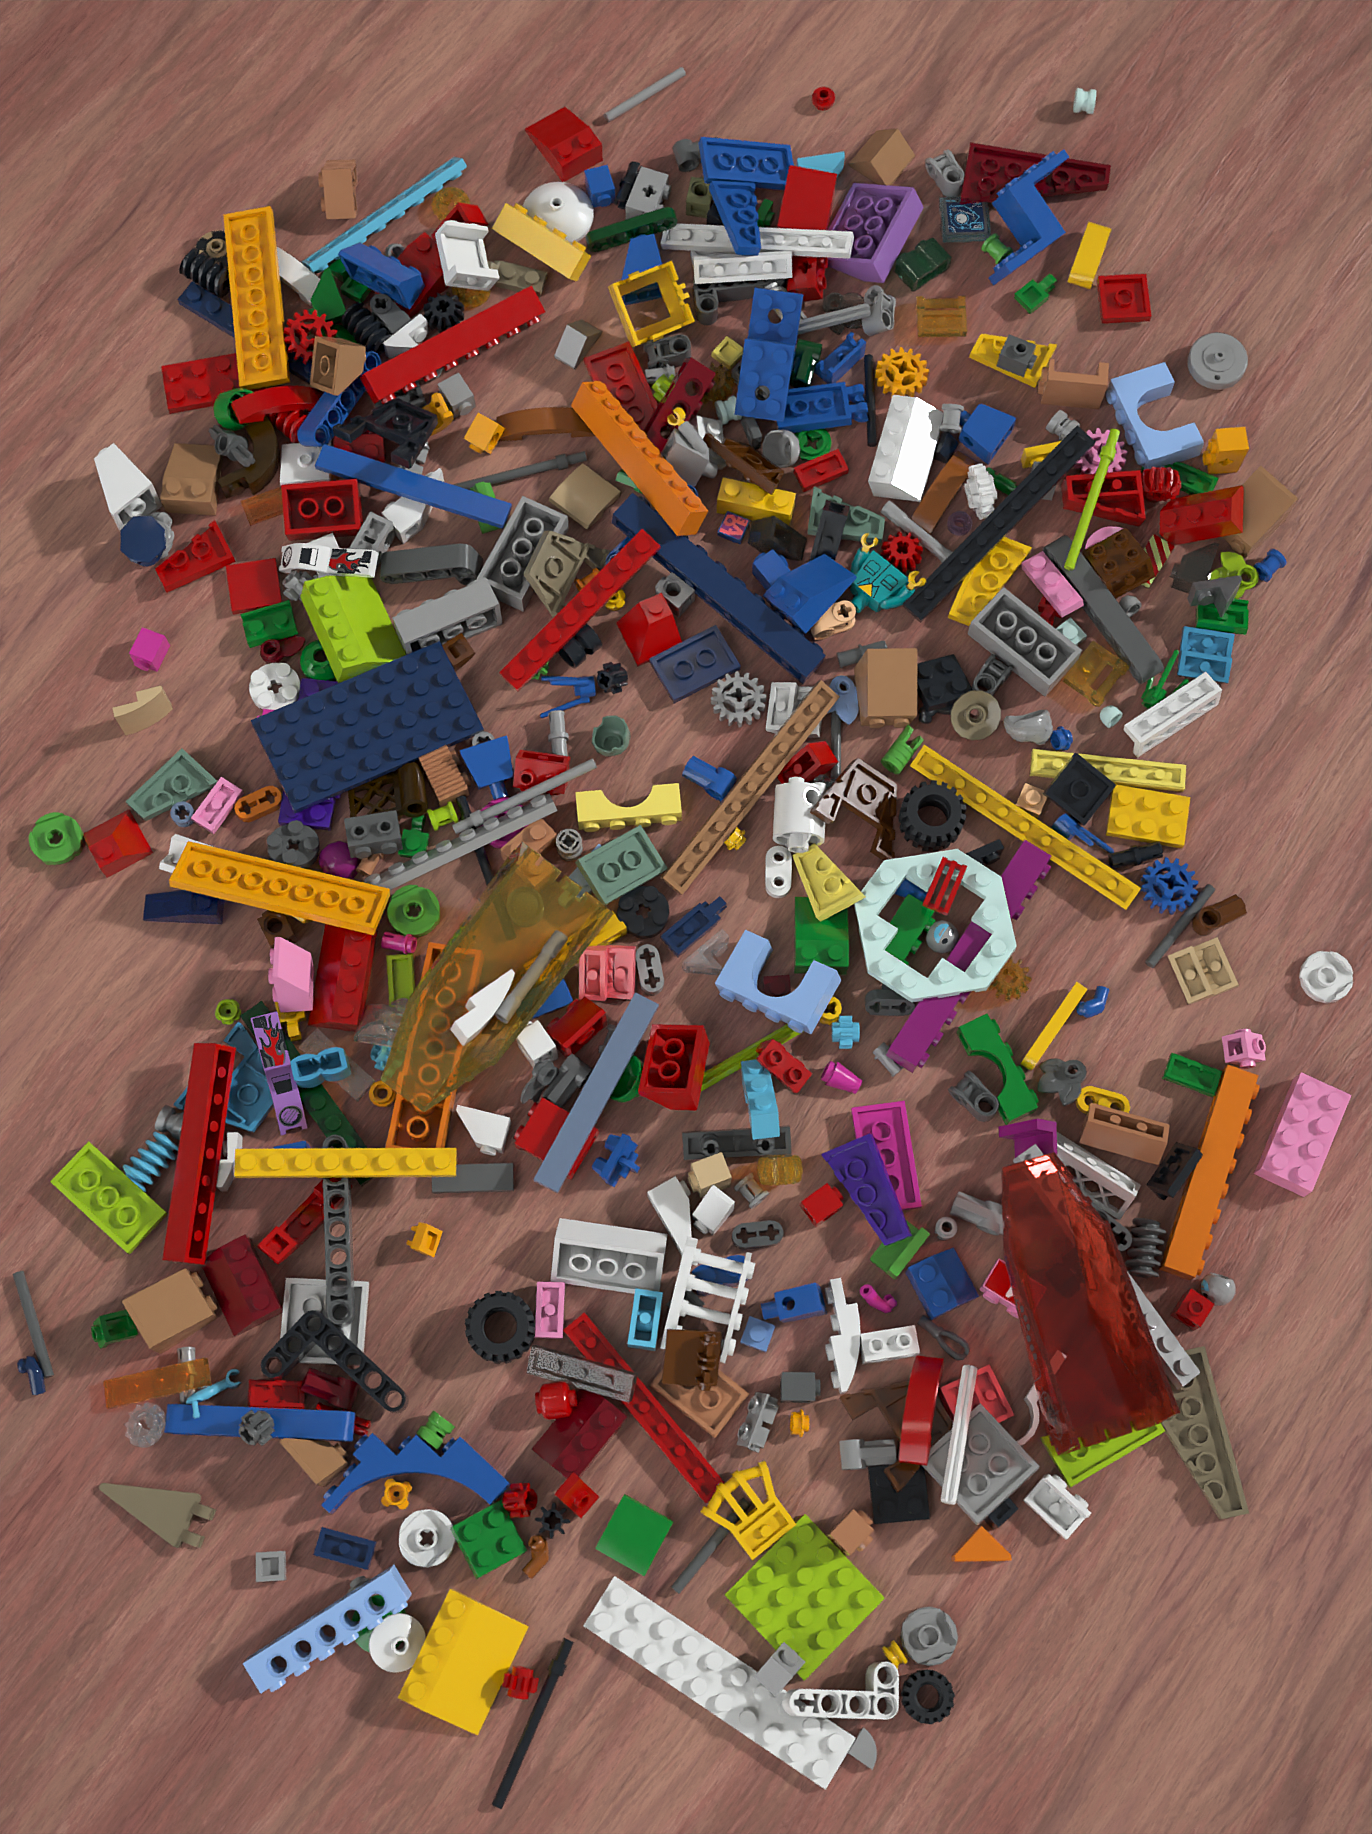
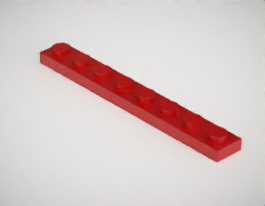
(580, 610)
(649, 1412)

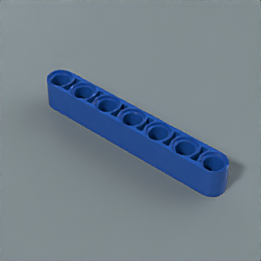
(288, 1423)

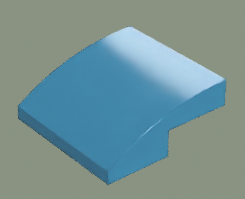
(1205, 652)

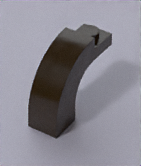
(266, 463)

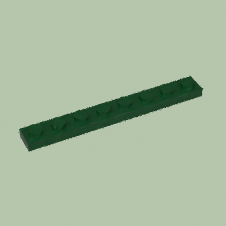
(316, 1098)

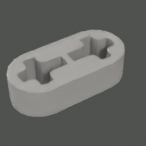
(655, 967)

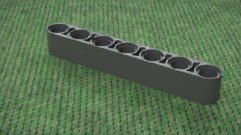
(1106, 613)
(336, 1244)

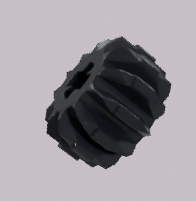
(443, 311)

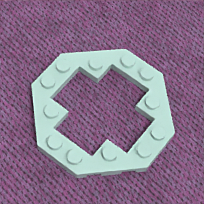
(945, 978)

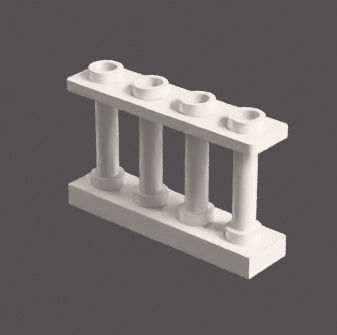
(686, 1281)

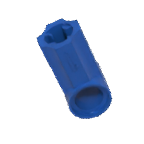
(714, 780)

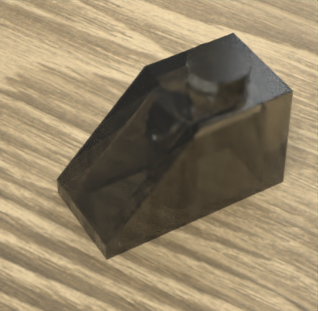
(776, 535)
(1193, 567)

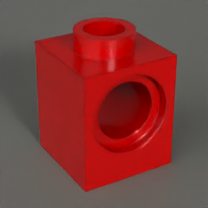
(822, 1204)
(1192, 1309)

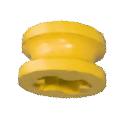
(894, 1654)

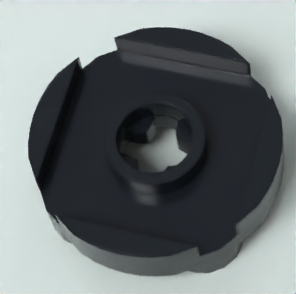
(657, 916)

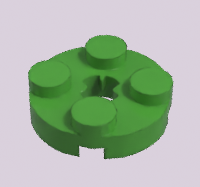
(69, 845)
(399, 907)

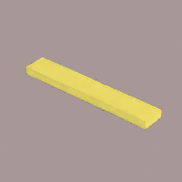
(1119, 770)

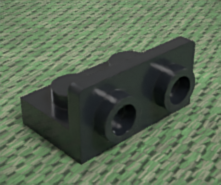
(1174, 1170)

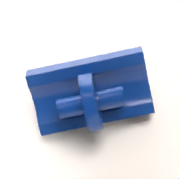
(620, 1161)

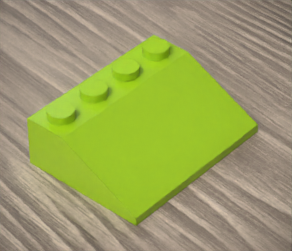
(351, 624)

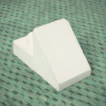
(406, 337)

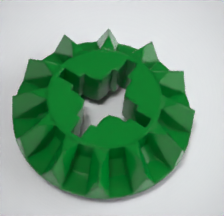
(823, 443)

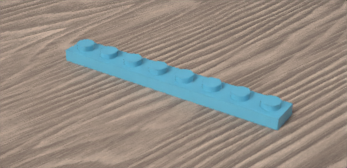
(391, 210)

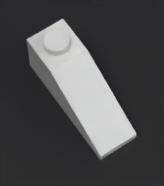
(673, 1209)

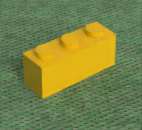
(754, 502)

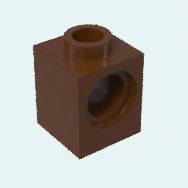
(270, 918)

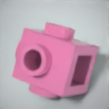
(1244, 1048)

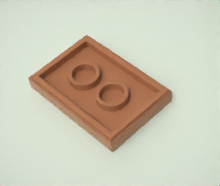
(706, 1408)

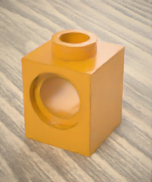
(483, 434)

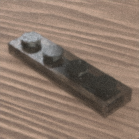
(582, 1373)

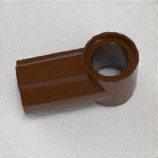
(1219, 915)

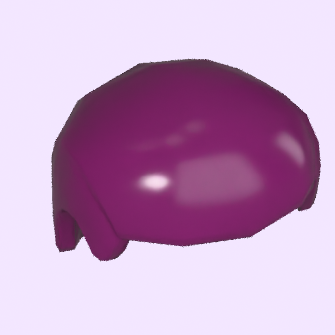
(336, 860)

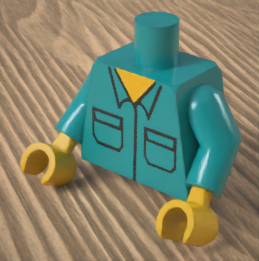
(879, 582)

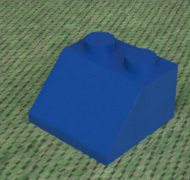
(941, 1283)

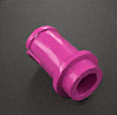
(399, 942)

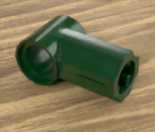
(805, 358)

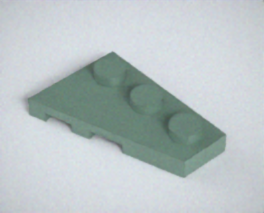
(858, 520)
(174, 782)

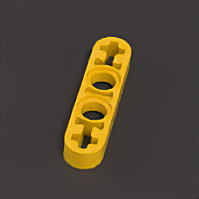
(1053, 1026)

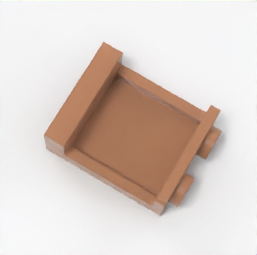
(1073, 388)

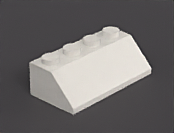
(905, 449)
(607, 1256)

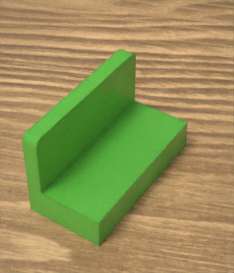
(896, 1256)

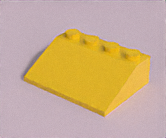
(463, 1662)

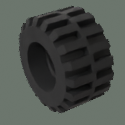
(939, 797)
(483, 1310)

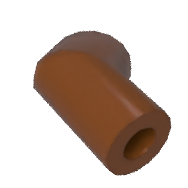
(539, 1555)

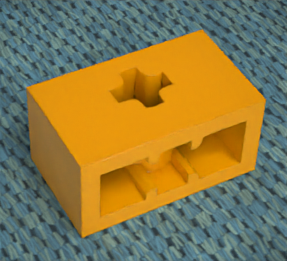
(1226, 450)

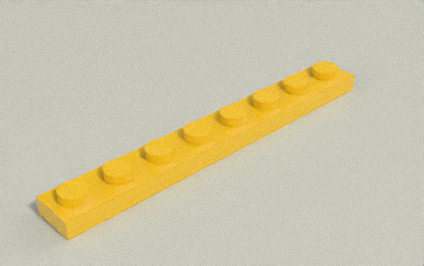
(345, 1162)

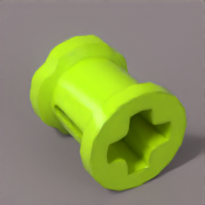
(442, 816)

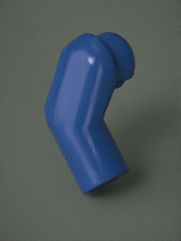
(1094, 1006)

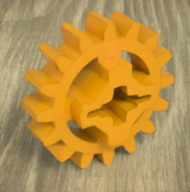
(892, 366)

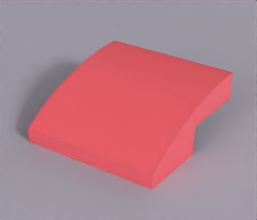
(607, 972)
(986, 1391)

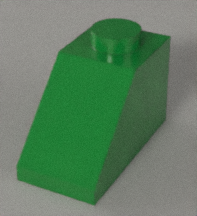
(327, 299)

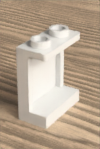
(464, 256)

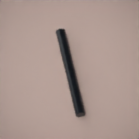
(870, 400)

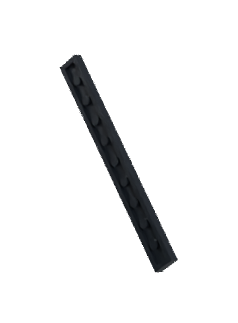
(999, 523)

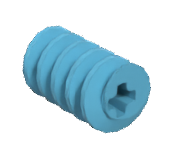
(150, 1160)

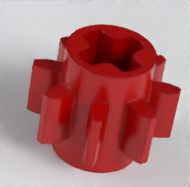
(520, 1500)
(520, 1682)

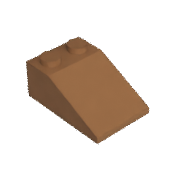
(192, 480)

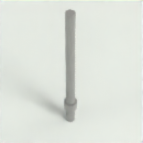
(479, 817)

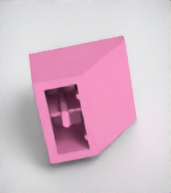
(291, 976)

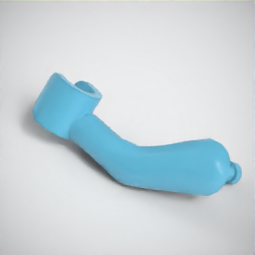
(210, 1391)

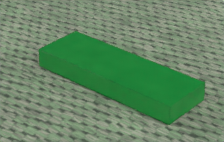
(1193, 480)

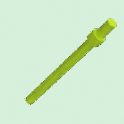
(1106, 456)

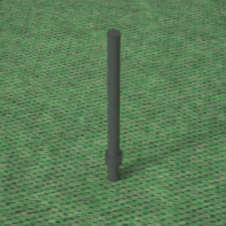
(561, 462)

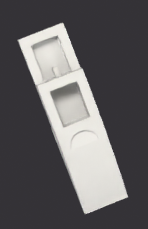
(843, 1347)

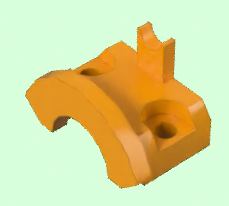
(443, 414)

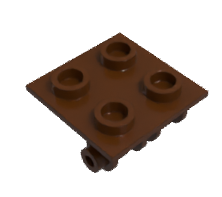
(692, 1358)

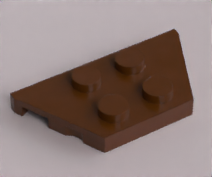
(747, 460)

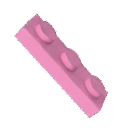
(1052, 584)

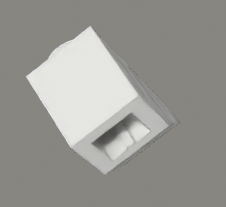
(409, 515)

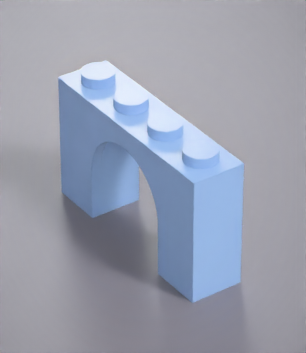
(1150, 445)
(798, 1009)

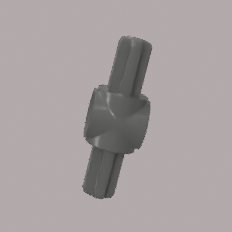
(231, 445)

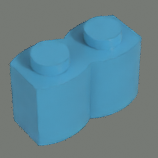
(313, 1069)

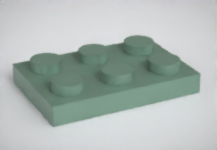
(621, 865)

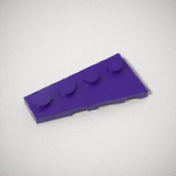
(869, 1186)

